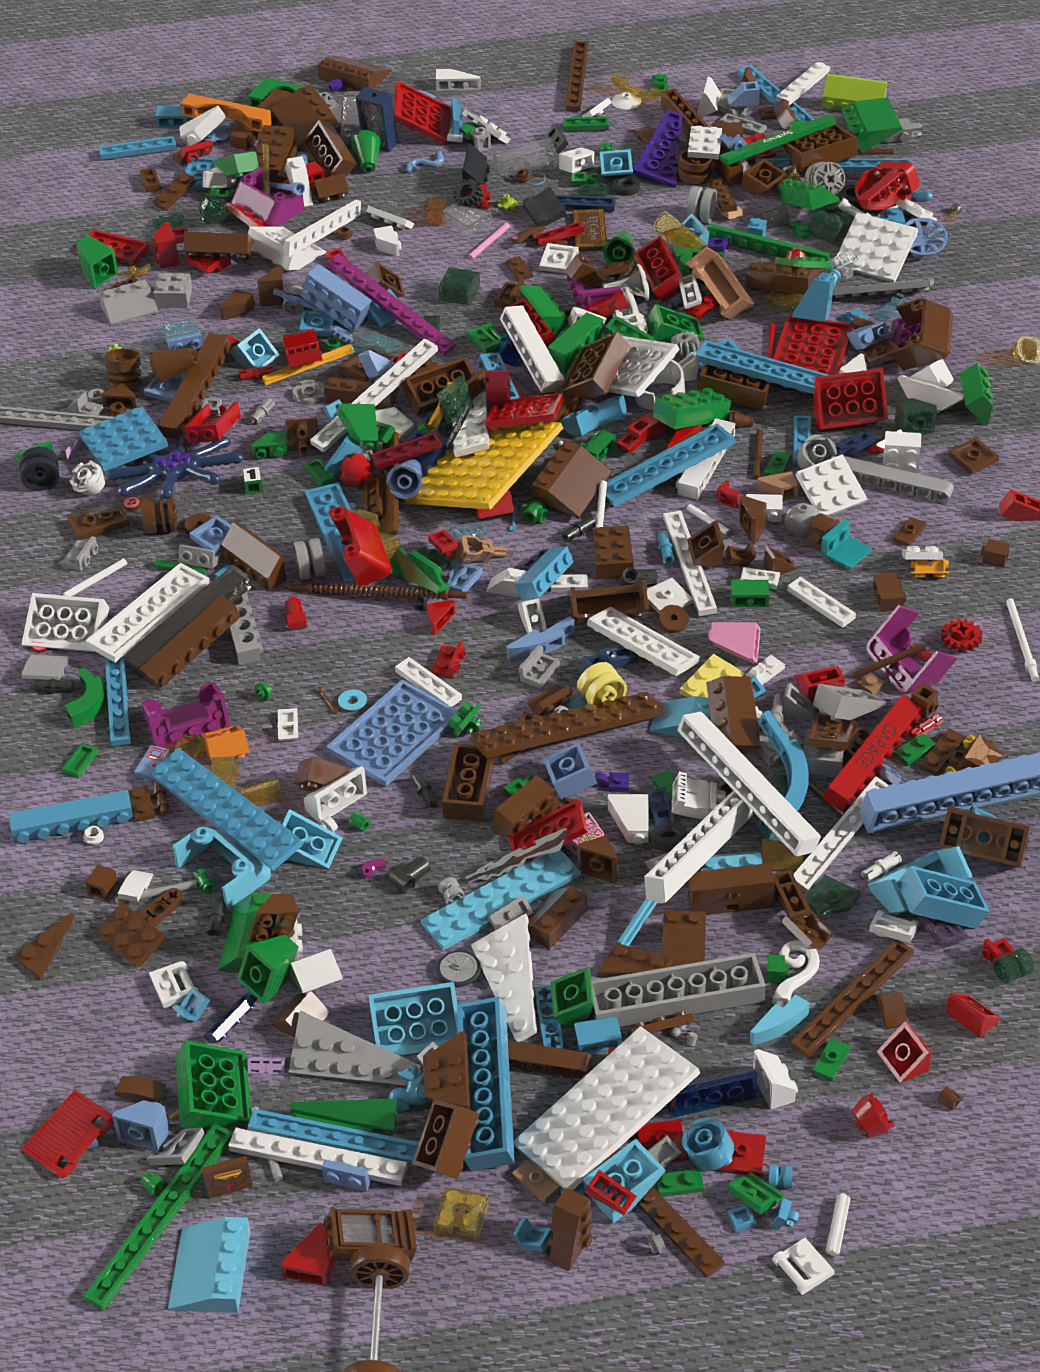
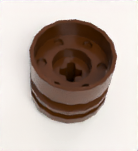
(123, 367)
(158, 514)

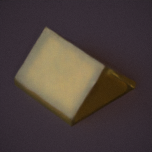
(262, 792)

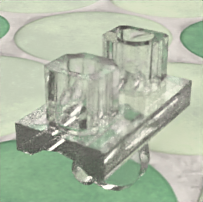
(844, 266)

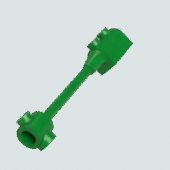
(599, 446)

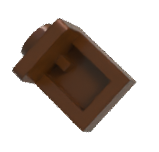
(740, 556)

